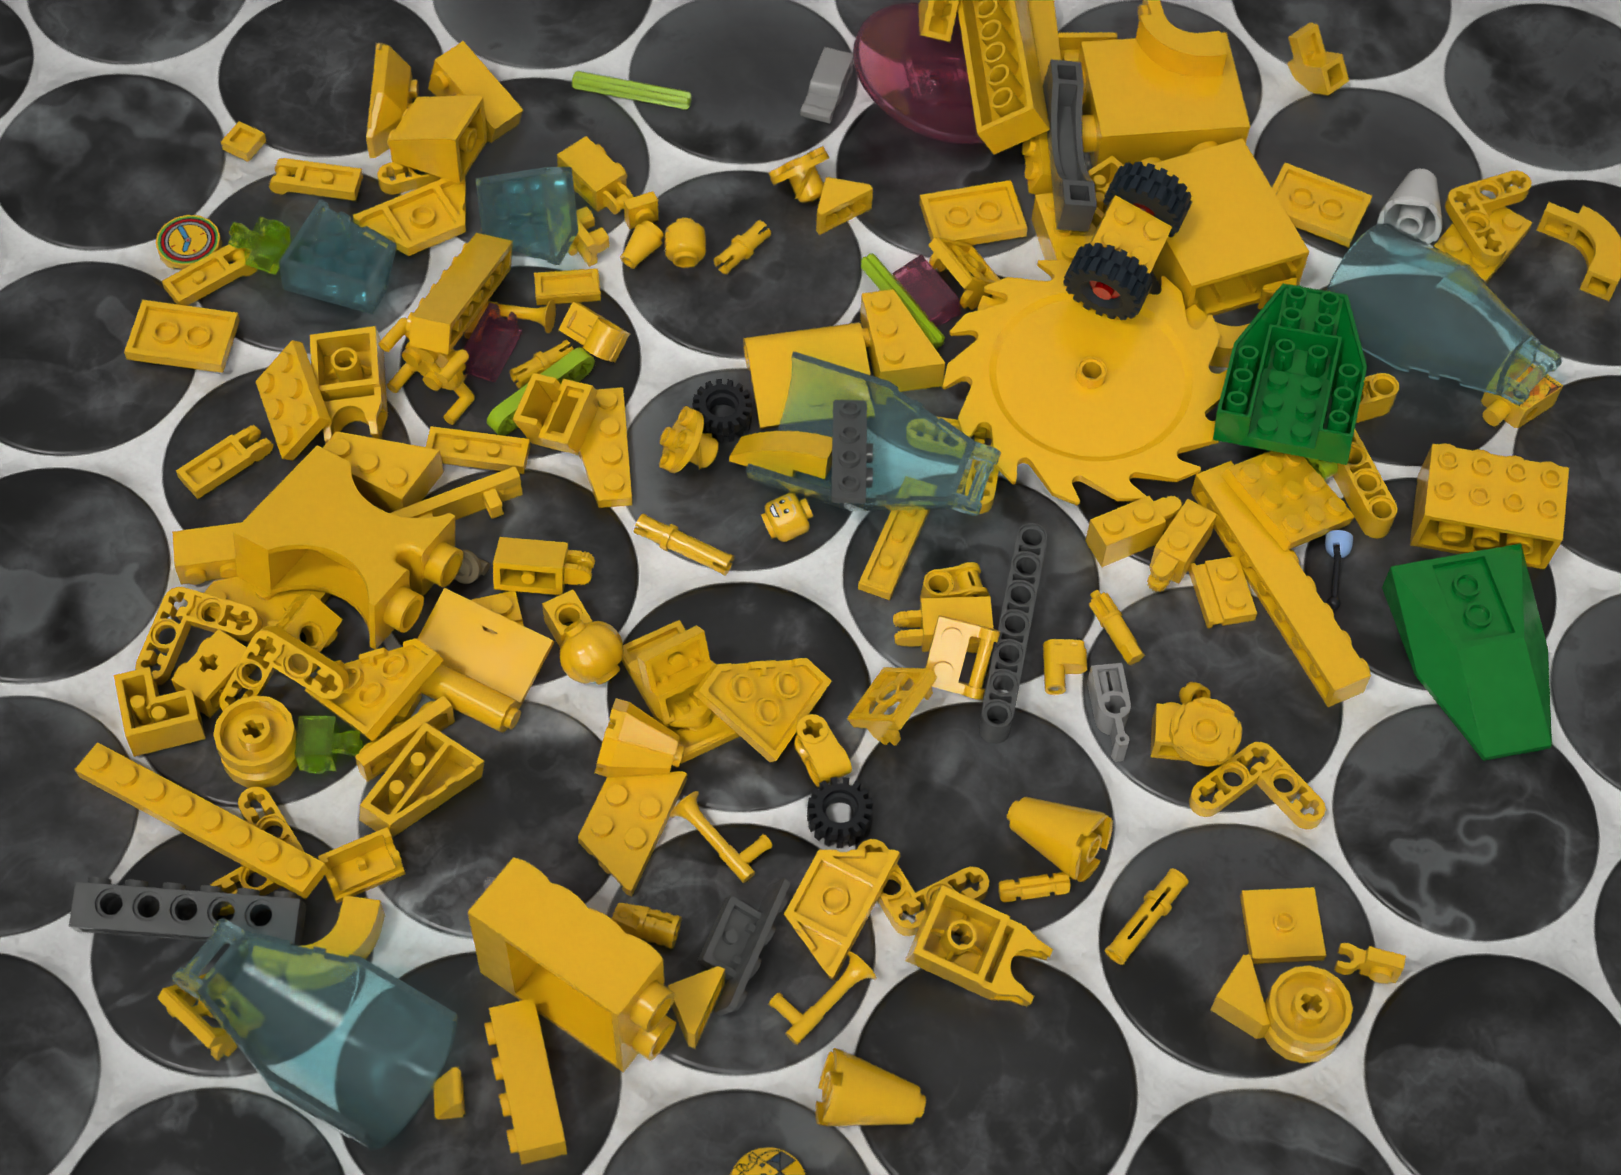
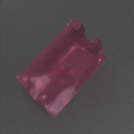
(928, 290)
(491, 343)

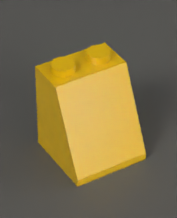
(440, 135)

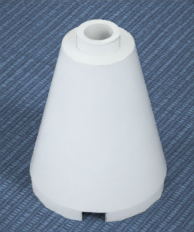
(1415, 206)

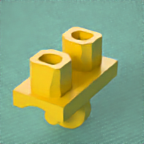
(588, 243)

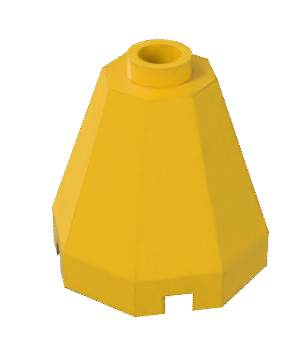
(636, 744)

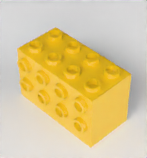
(1489, 502)

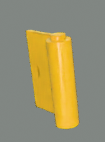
(771, 362)
(482, 670)

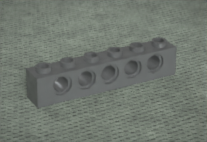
(92, 898)

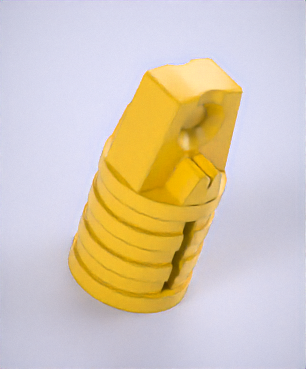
(648, 923)

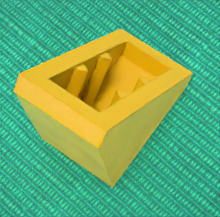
(937, 18)
(841, 202)
(1242, 1000)
(695, 1001)

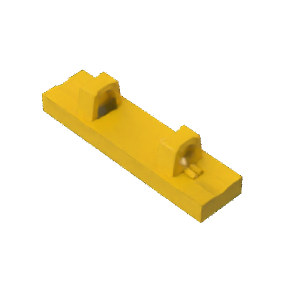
(470, 498)

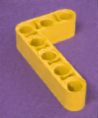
(1376, 400)

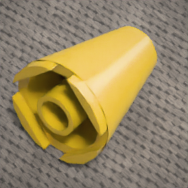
(1062, 833)
(864, 1094)

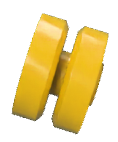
(256, 741)
(1307, 1014)

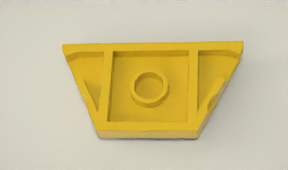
(420, 216)
(629, 823)
(837, 901)

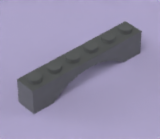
(1071, 183)

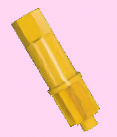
(1115, 626)

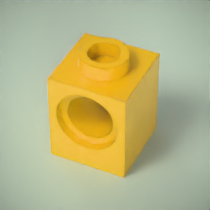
(562, 610)

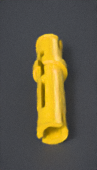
(671, 538)
(1171, 885)

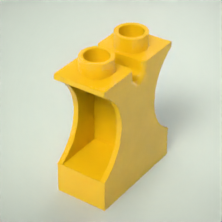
(332, 540)

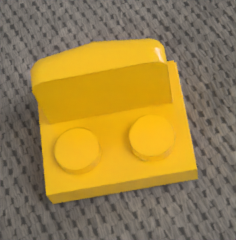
(671, 675)

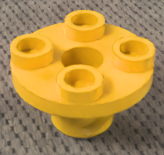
(802, 175)
(687, 443)

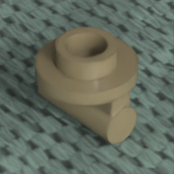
(471, 568)

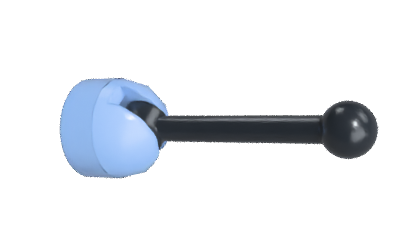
(1338, 545)

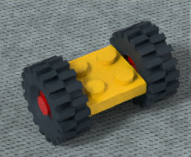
(1117, 264)

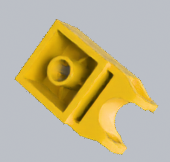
(351, 378)
(987, 950)

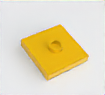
(1282, 925)

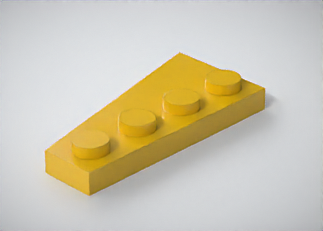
(606, 451)

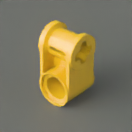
(954, 582)
(820, 750)

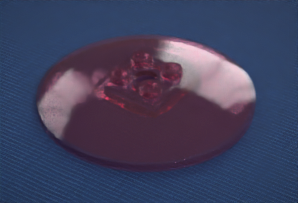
(899, 69)

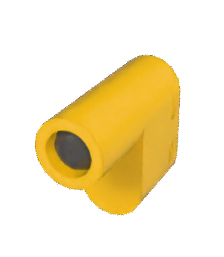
(1062, 658)

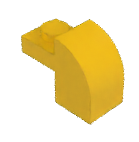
(1312, 65)

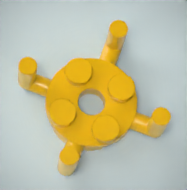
(437, 368)

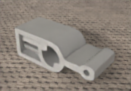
(828, 85)
(1107, 696)

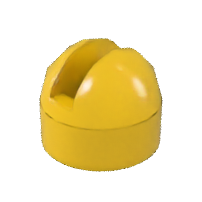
(1194, 690)

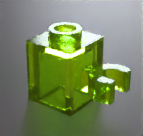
(263, 244)
(320, 742)

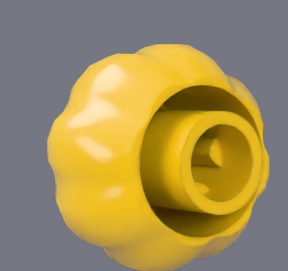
(591, 652)

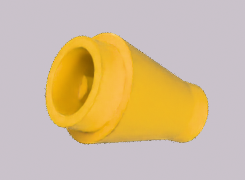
(642, 243)

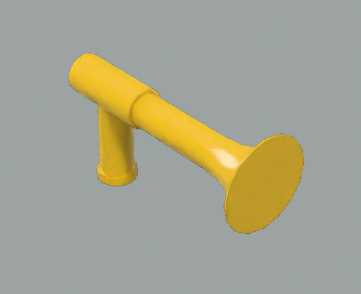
(542, 315)
(736, 862)
(804, 1023)

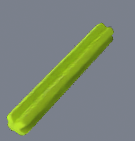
(631, 90)
(885, 281)

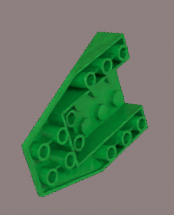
(1295, 377)
(1477, 645)

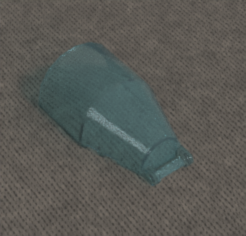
(1437, 316)
(915, 455)
(325, 1029)

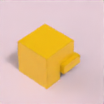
(556, 413)

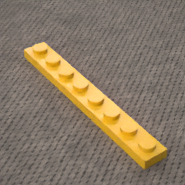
(202, 820)

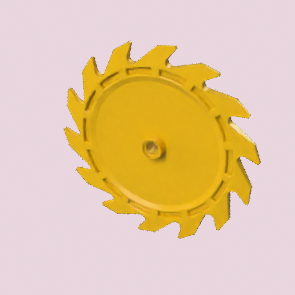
(1102, 431)

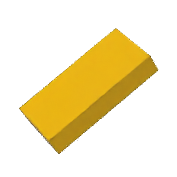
(567, 286)

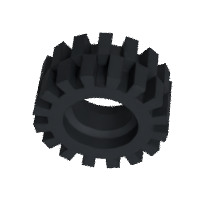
(724, 395)
(839, 793)

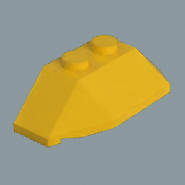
(390, 96)

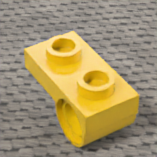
(594, 332)

